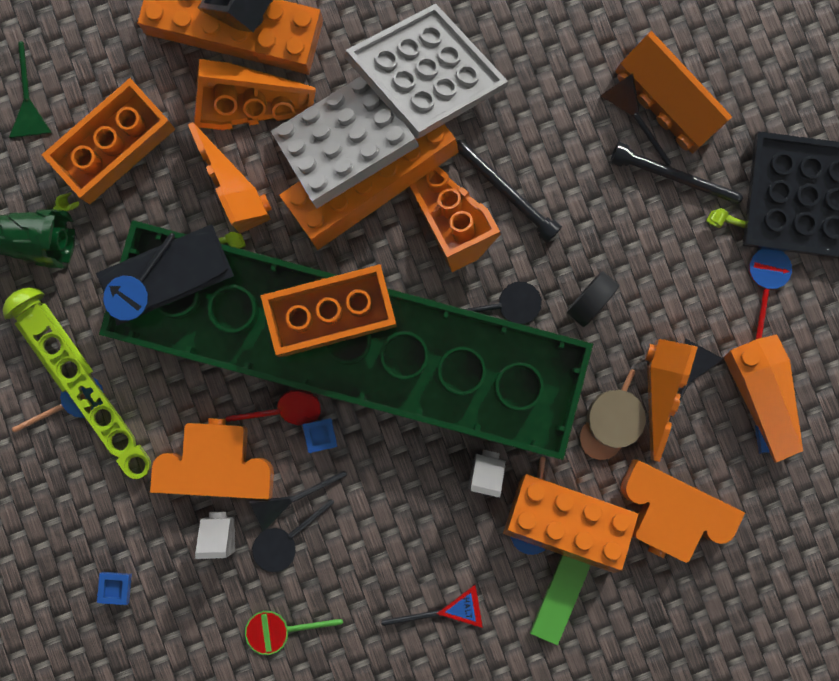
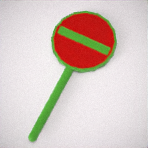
(268, 631)

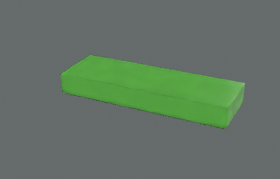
(559, 599)

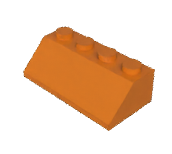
(673, 93)

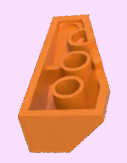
(241, 95)
(237, 195)
(455, 219)
(667, 372)
(767, 387)

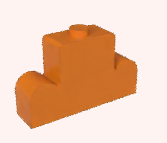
(213, 465)
(676, 513)

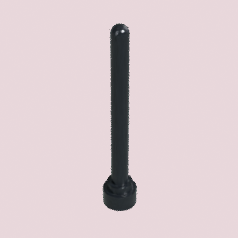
(624, 156)
(546, 227)

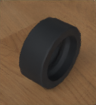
(593, 299)

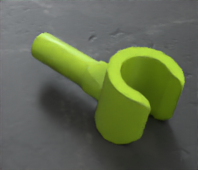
(62, 203)
(719, 216)
(233, 239)

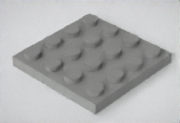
(426, 70)
(343, 141)

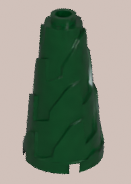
(38, 237)

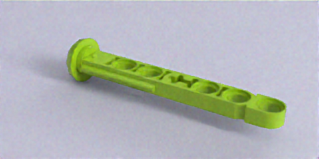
(36, 320)

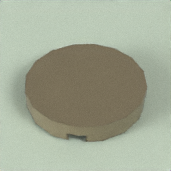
(616, 418)

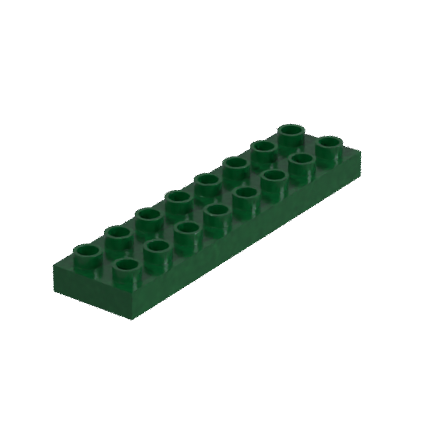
(431, 368)

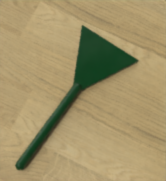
(28, 120)

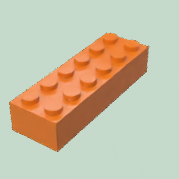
(282, 40)
(359, 201)

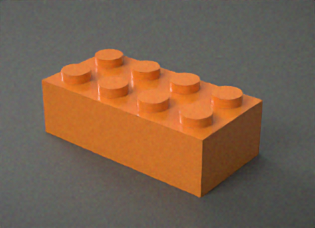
(108, 141)
(328, 311)
(571, 523)

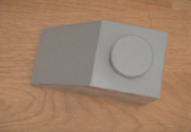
(487, 474)
(216, 536)

